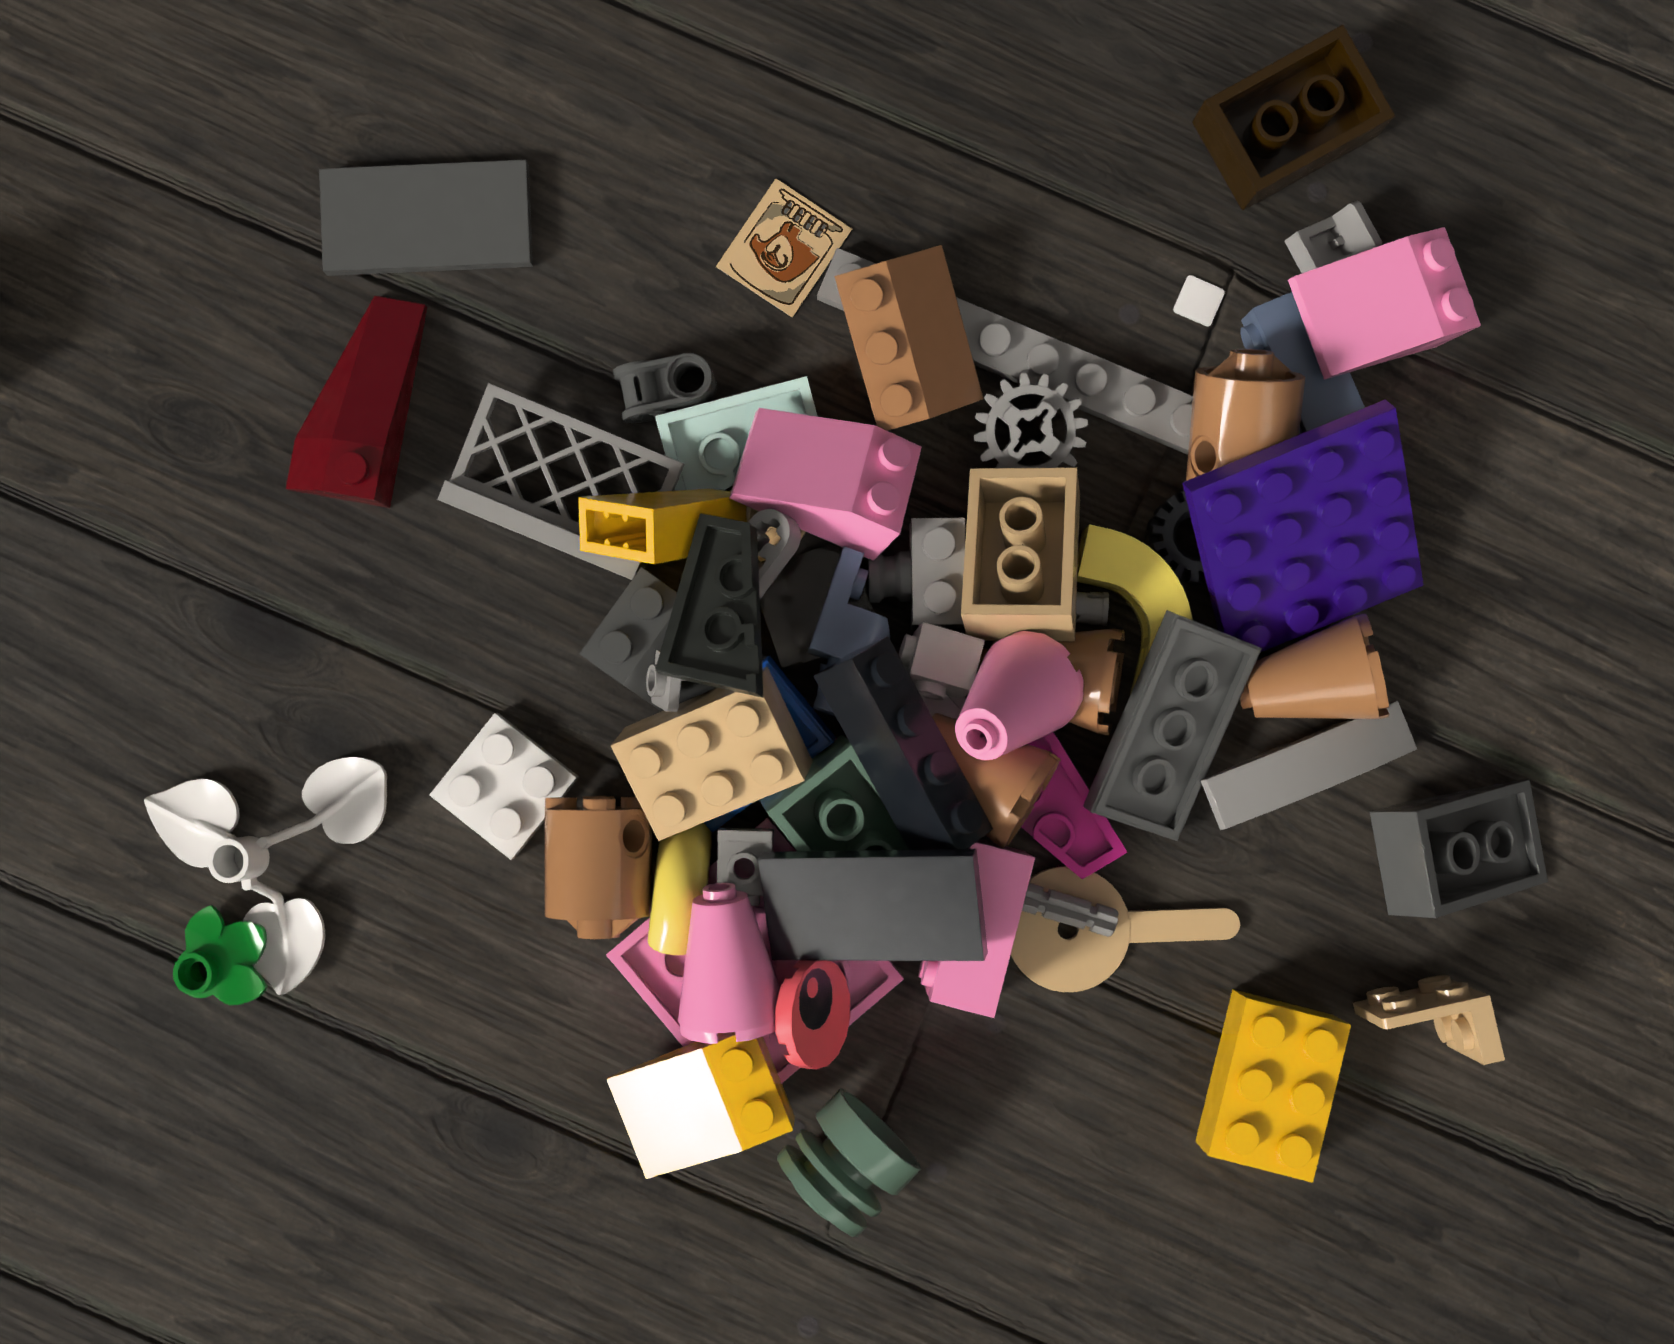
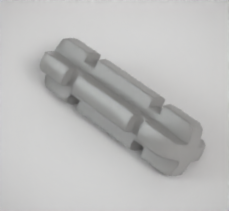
(1070, 910)

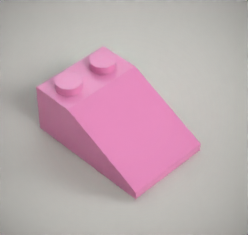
(1384, 303)
(829, 476)

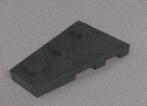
(717, 611)

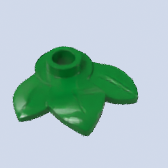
(227, 956)

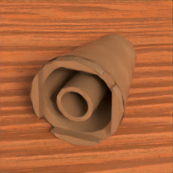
(1101, 673)
(1321, 677)
(1003, 785)

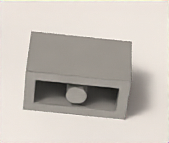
(937, 571)

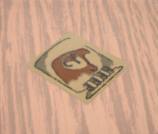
(783, 247)

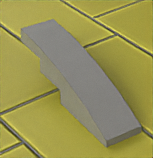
(1306, 766)

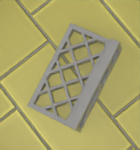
(531, 518)

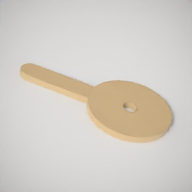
(1091, 957)

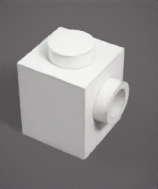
(941, 661)

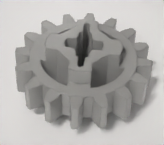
(1010, 414)

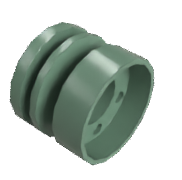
(839, 1171)

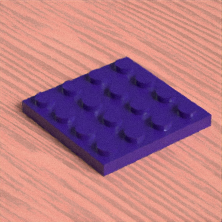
(1307, 529)

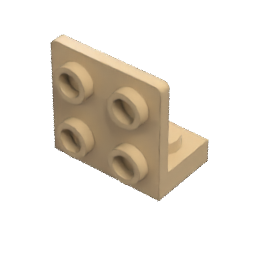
(1460, 1014)

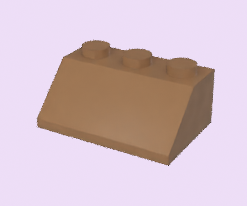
(909, 338)

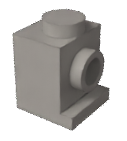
(738, 844)

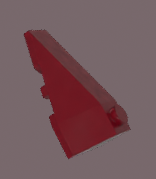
(359, 419)

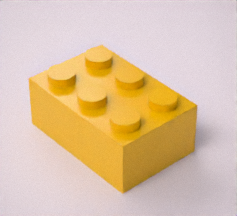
(1272, 1085)

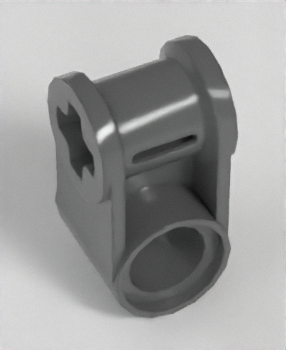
(660, 386)

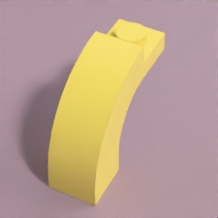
(1134, 573)

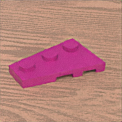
(1062, 823)

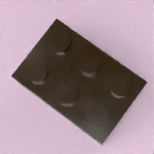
(1292, 117)

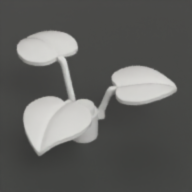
(197, 825)

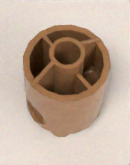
(1242, 409)
(597, 864)

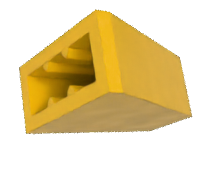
(650, 524)

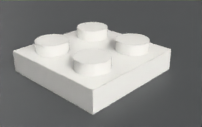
(503, 785)

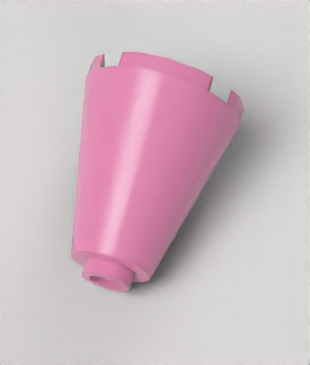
(1018, 695)
(726, 970)

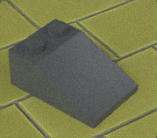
(633, 632)
(1458, 849)

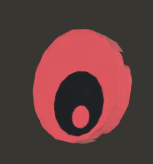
(813, 1013)

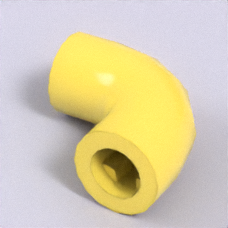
(678, 879)

